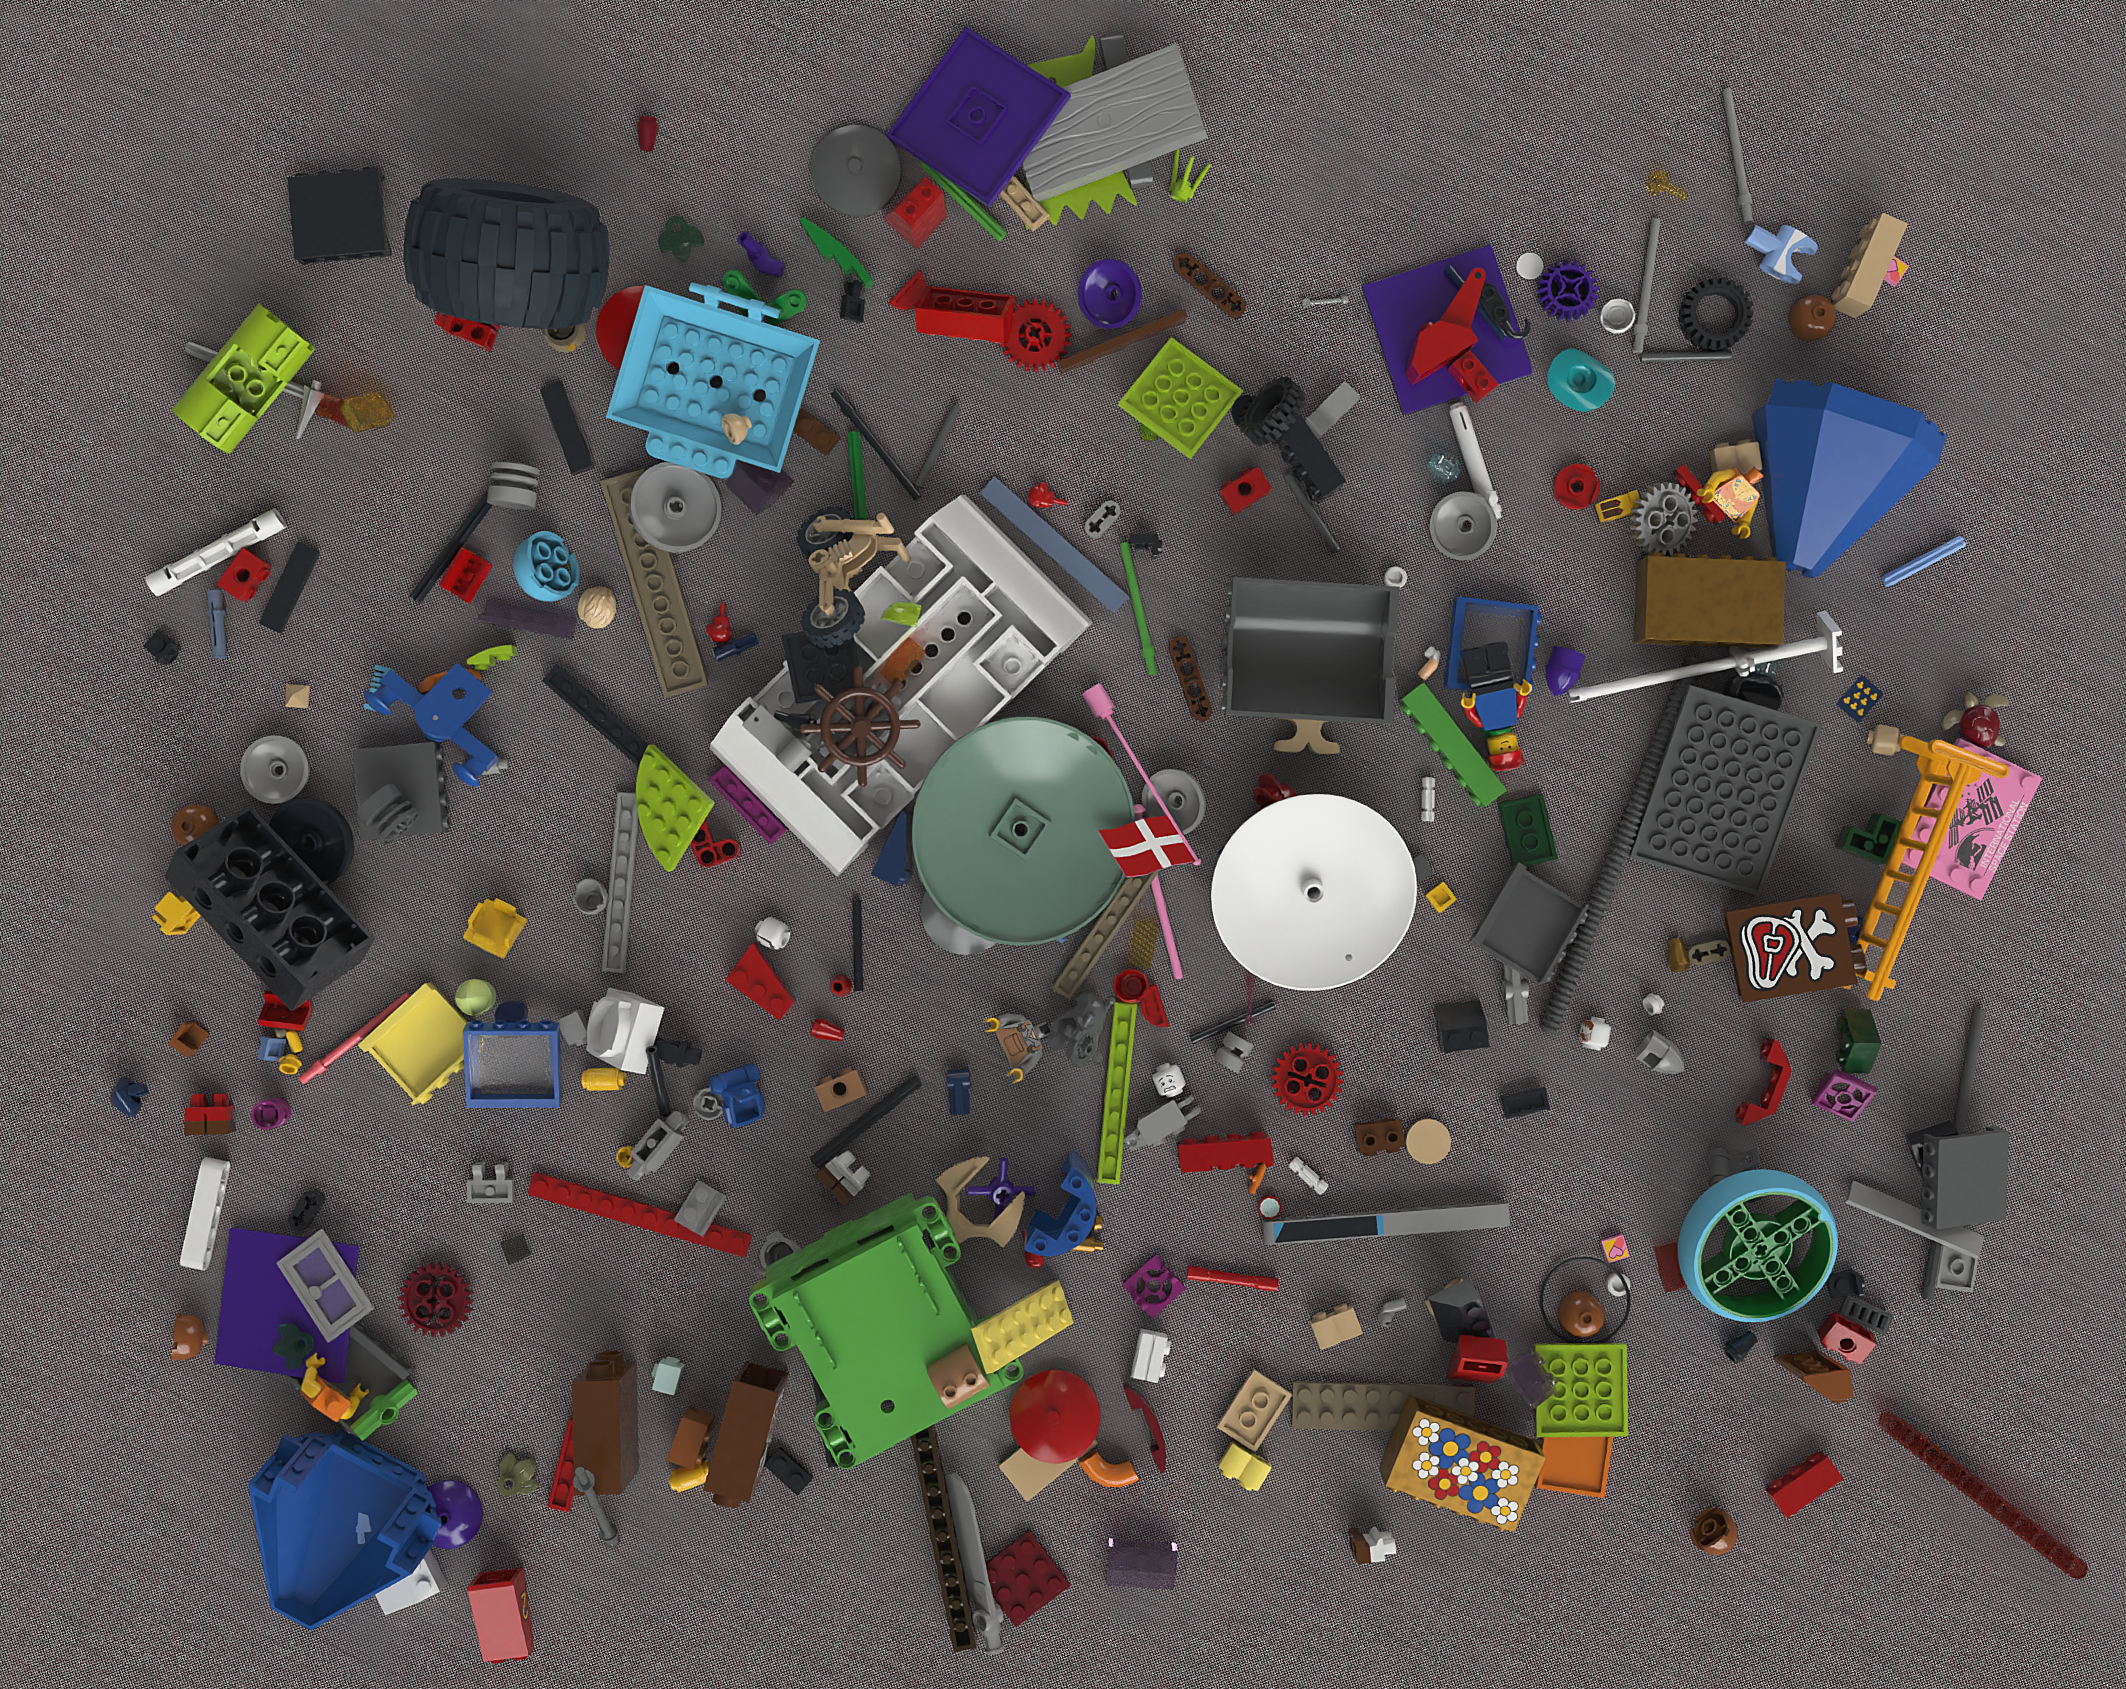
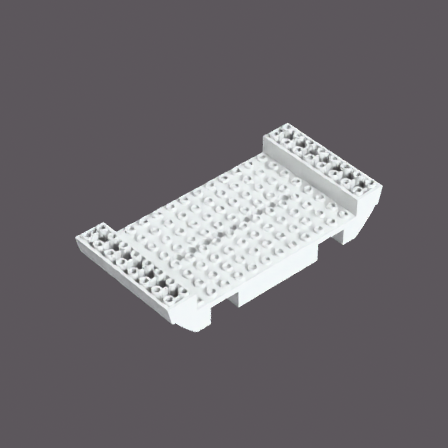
(1013, 634)

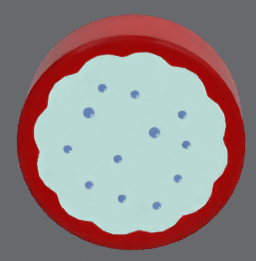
(1269, 1207)

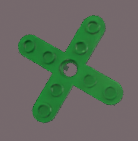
(788, 303)

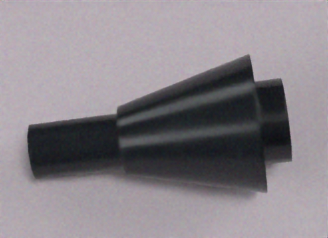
(795, 720)

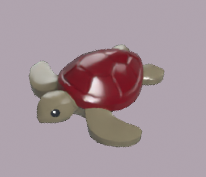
(1979, 721)

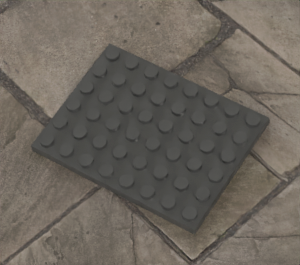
(1725, 790)

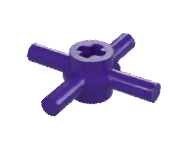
(1000, 1189)

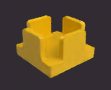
(175, 914)
(494, 927)

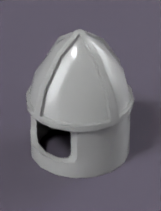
(1660, 1054)

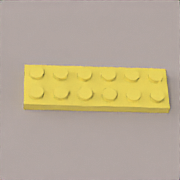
(1022, 1326)

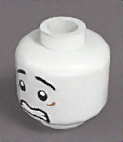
(1168, 1080)

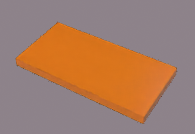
(1575, 1465)

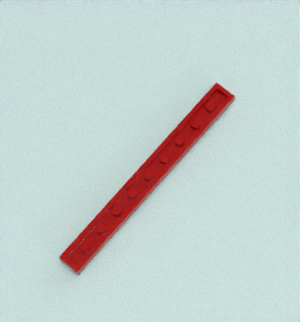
(635, 1213)

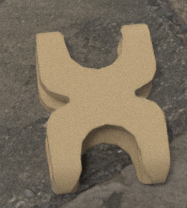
(1307, 733)

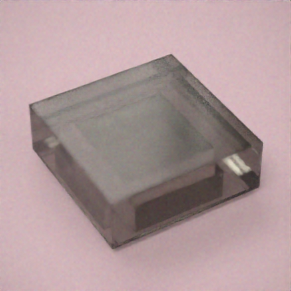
(515, 1249)

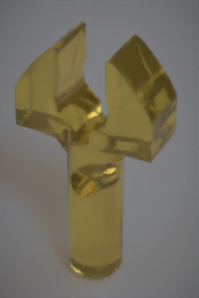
(1665, 186)

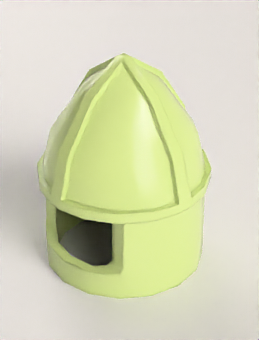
(475, 996)

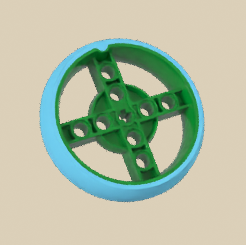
(1755, 1248)

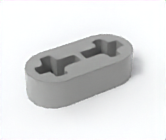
(1106, 523)

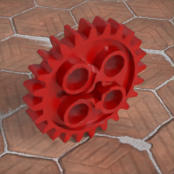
(1313, 1060)

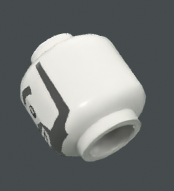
(772, 933)

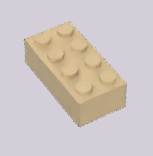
(1868, 265)

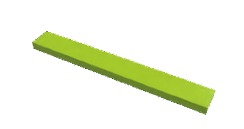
(1116, 1092)

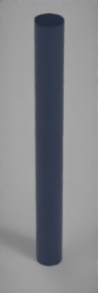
(1458, 281)

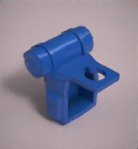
(739, 1094)

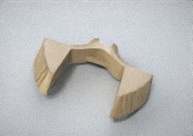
(1001, 1228)

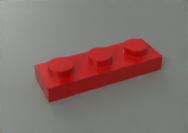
(1686, 479)

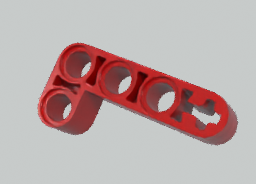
(716, 848)

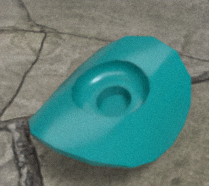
(1580, 380)

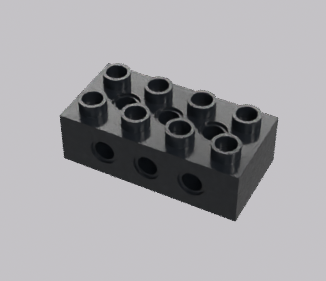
(269, 907)

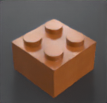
(690, 1439)

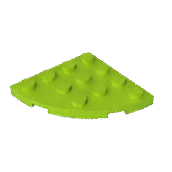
(668, 807)

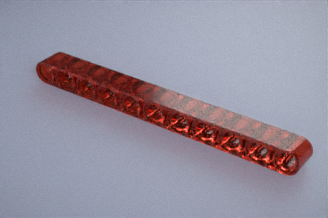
(1991, 1500)

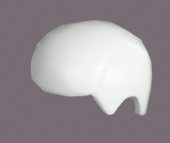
(1617, 316)

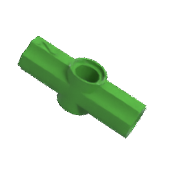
(383, 1409)

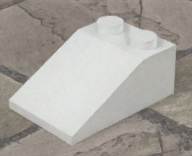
(423, 1583)

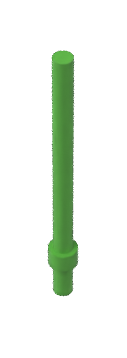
(1148, 651)

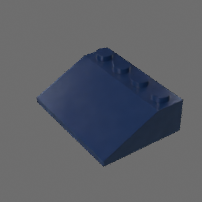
(896, 857)

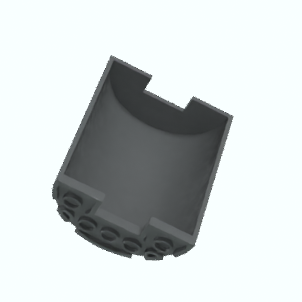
(1309, 650)

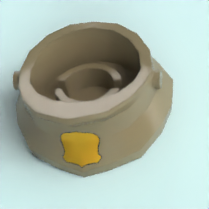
(565, 339)

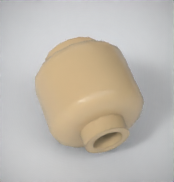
(1884, 740)

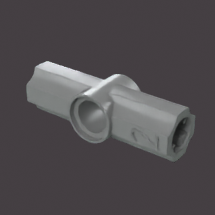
(1515, 992)

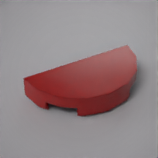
(910, 293)
(1153, 1008)

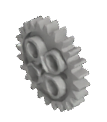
(1663, 518)

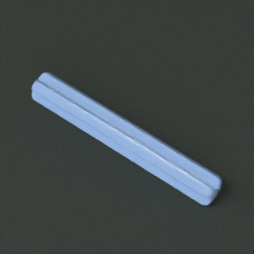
(1923, 561)

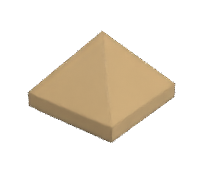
(297, 696)

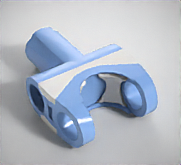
(1779, 250)

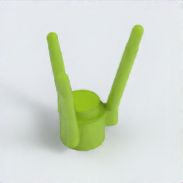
(1181, 190)

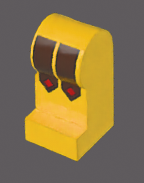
(1617, 507)

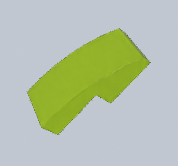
(487, 657)

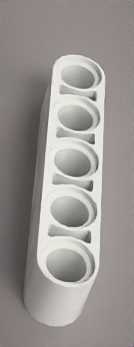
(205, 1213)

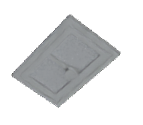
(325, 1285)

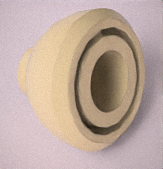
(735, 427)

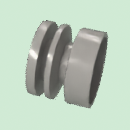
(513, 485)

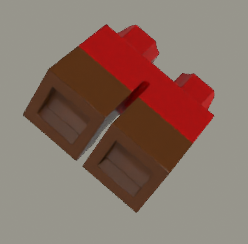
(209, 1119)

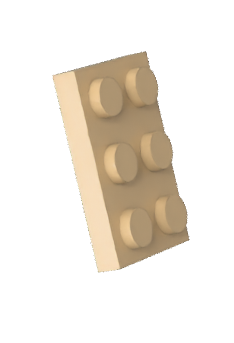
(1254, 1410)

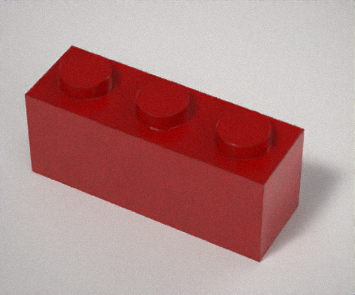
(1803, 1484)

